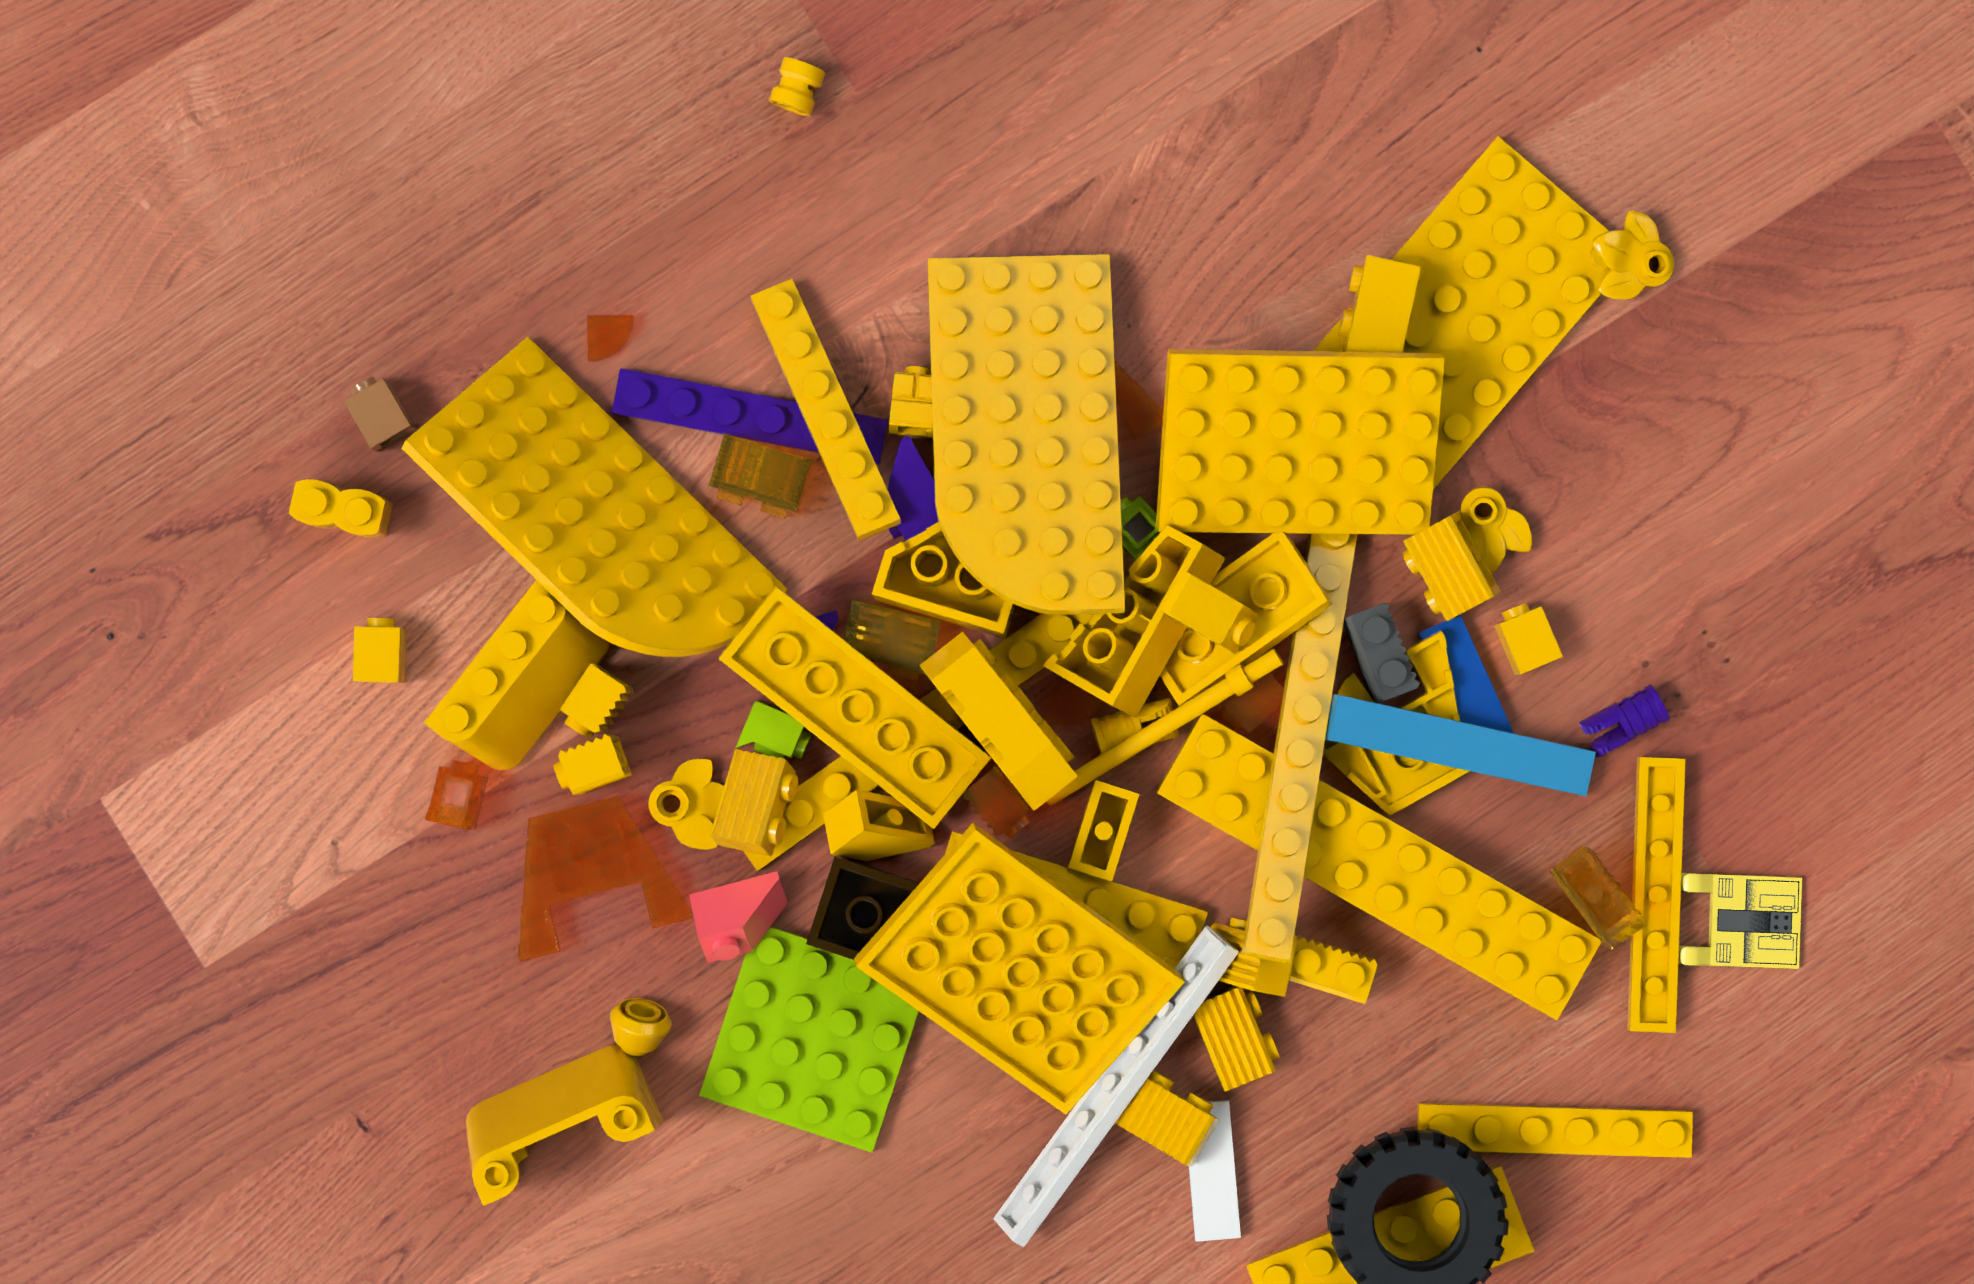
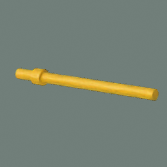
(1237, 681)

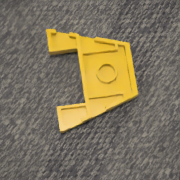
(1394, 779)

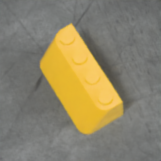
(517, 681)

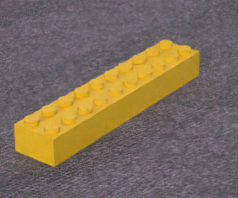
(1390, 873)

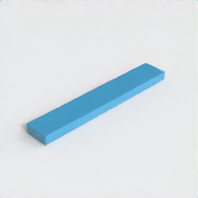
(1459, 745)

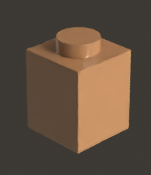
(379, 413)

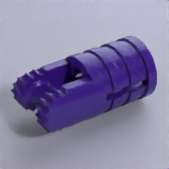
(1632, 714)

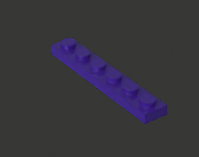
(727, 412)

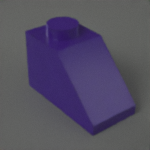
(911, 492)

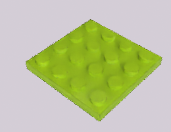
(810, 1042)

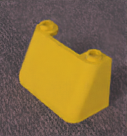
(597, 1084)

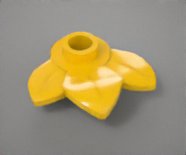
(1628, 257)
(1498, 531)
(698, 803)

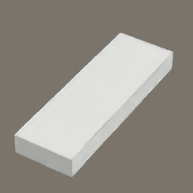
(1214, 1183)

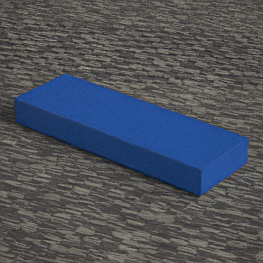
(1473, 690)

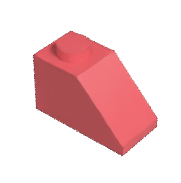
(737, 915)

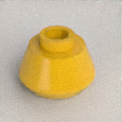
(639, 1025)

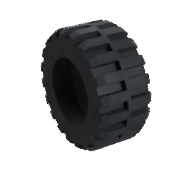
(1417, 1153)

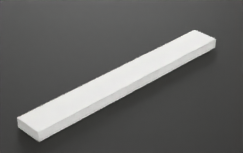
(1112, 1092)

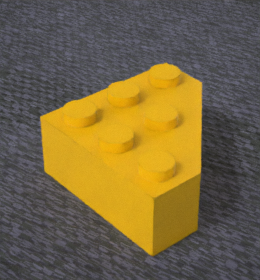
(932, 581)
(1001, 719)

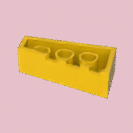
(1125, 652)

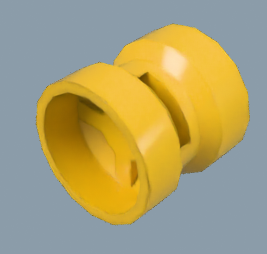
(796, 86)

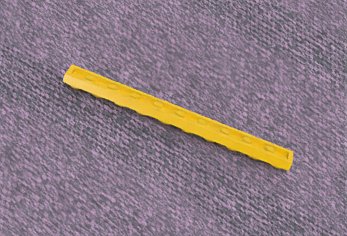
(1017, 655)
(1298, 757)

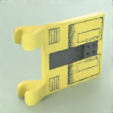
(1750, 921)

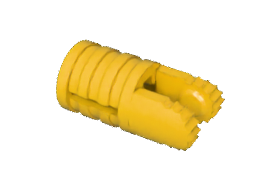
(1119, 726)

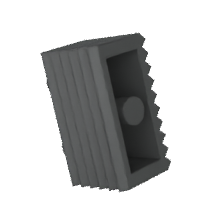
(1380, 653)

